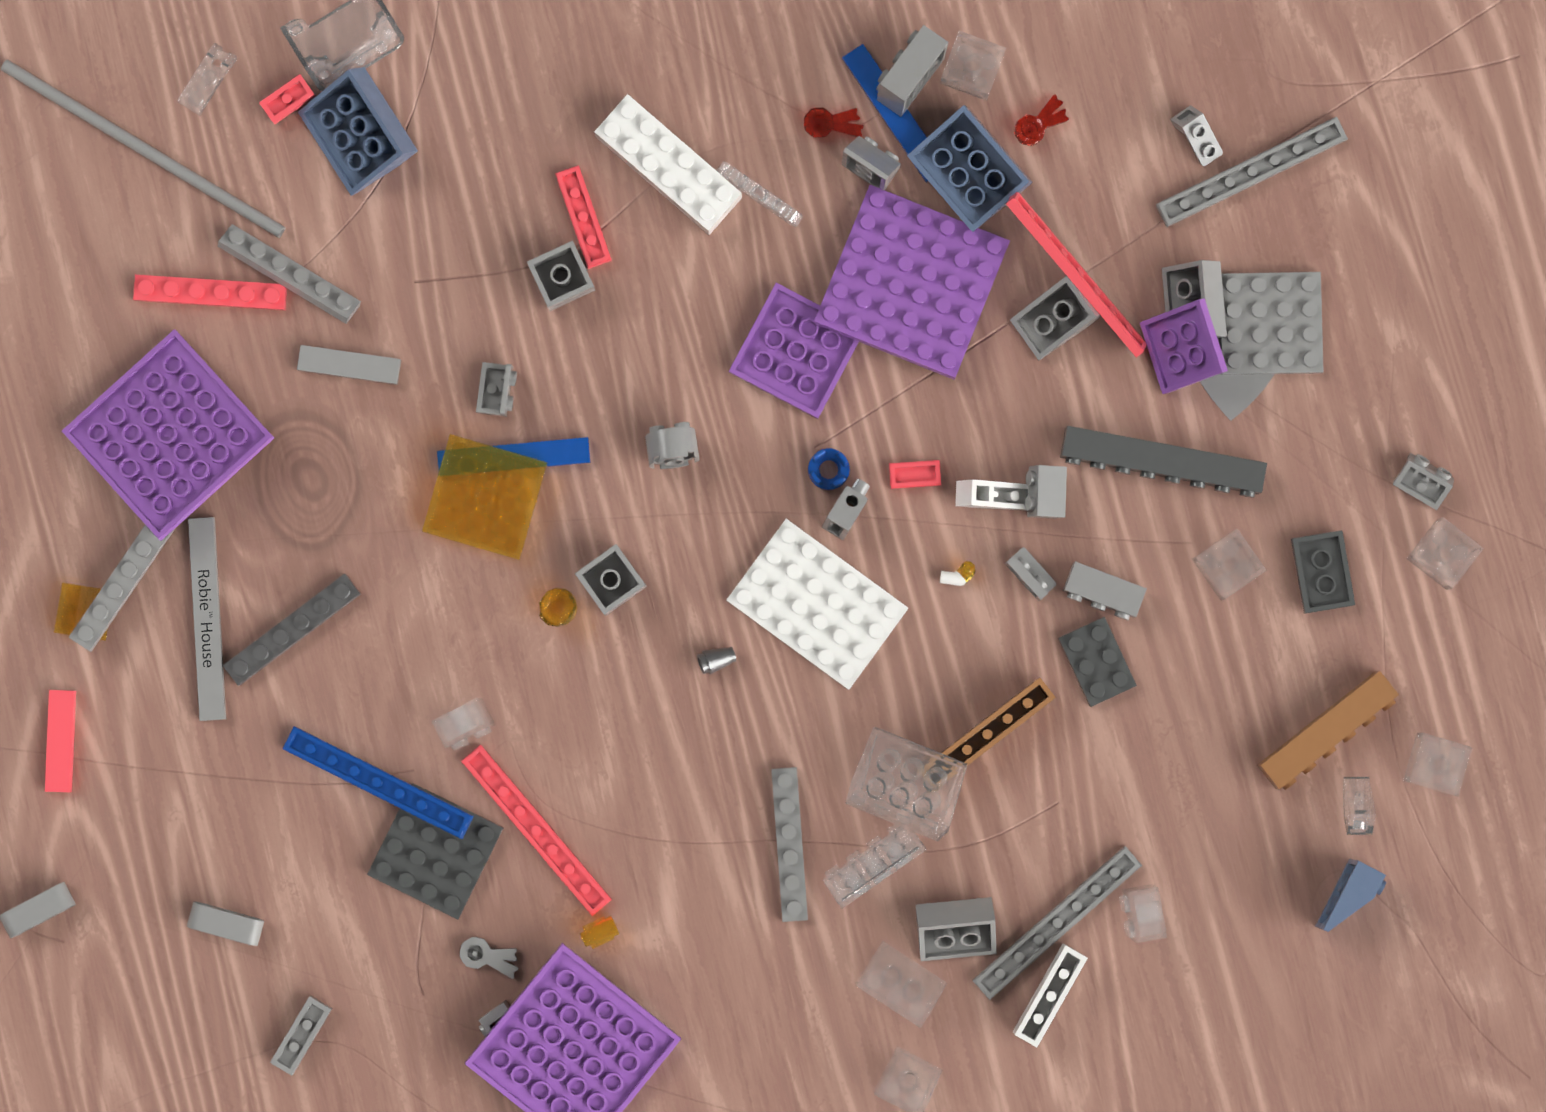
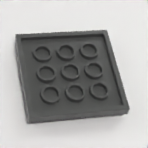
(433, 862)

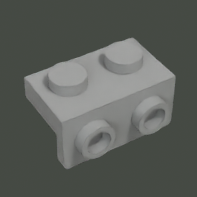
(495, 389)

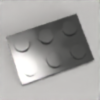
(1323, 572)
(1097, 661)

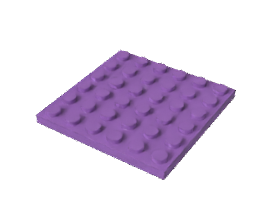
(911, 282)
(167, 434)
(572, 1042)

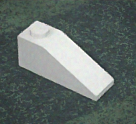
(991, 494)

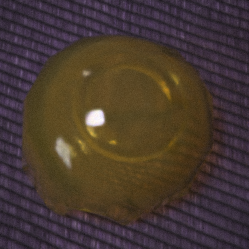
(558, 607)

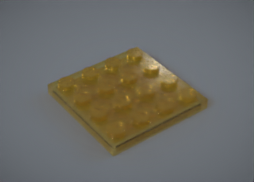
(484, 496)

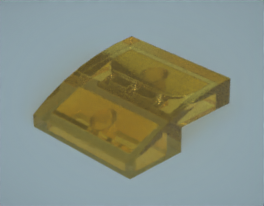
(72, 605)

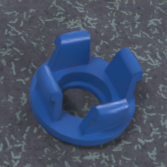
(828, 455)

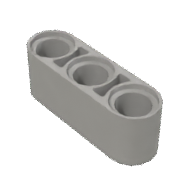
(37, 910)
(225, 923)

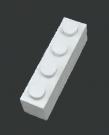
(1049, 995)

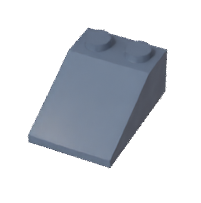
(1353, 890)

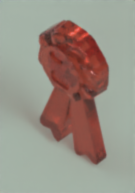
(821, 122)
(1031, 129)

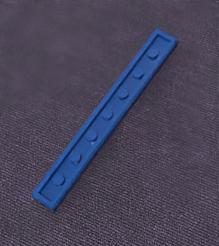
(378, 782)

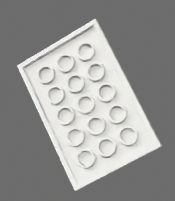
(817, 604)

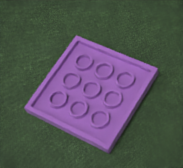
(792, 354)

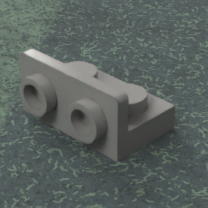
(1424, 480)
(1031, 573)

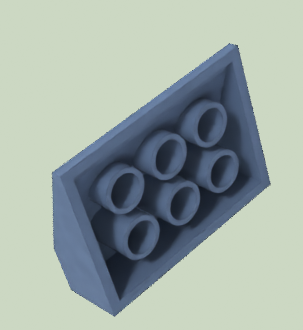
(357, 130)
(969, 168)

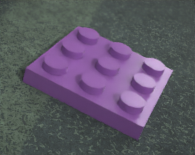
(1183, 346)

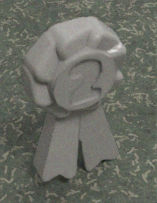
(477, 953)

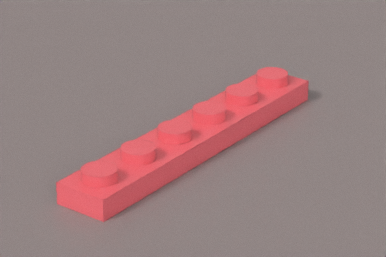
(209, 292)

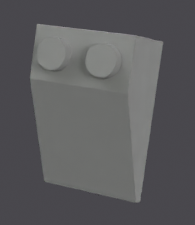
(870, 163)
(1054, 318)

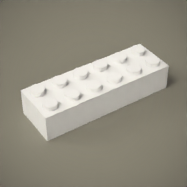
(668, 164)

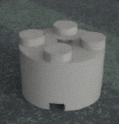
(672, 446)

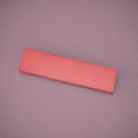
(583, 217)
(60, 741)

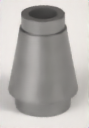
(715, 659)

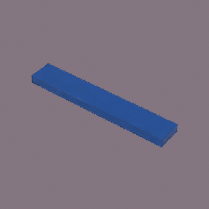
(867, 74)
(554, 451)

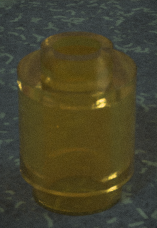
(599, 932)

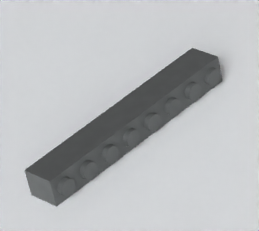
(1163, 460)

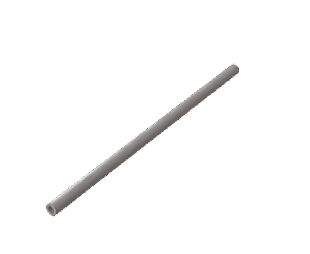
(143, 148)

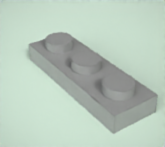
(301, 1035)

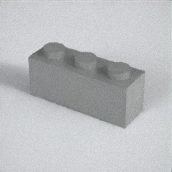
(1104, 591)

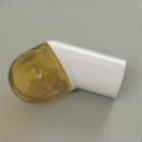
(960, 576)

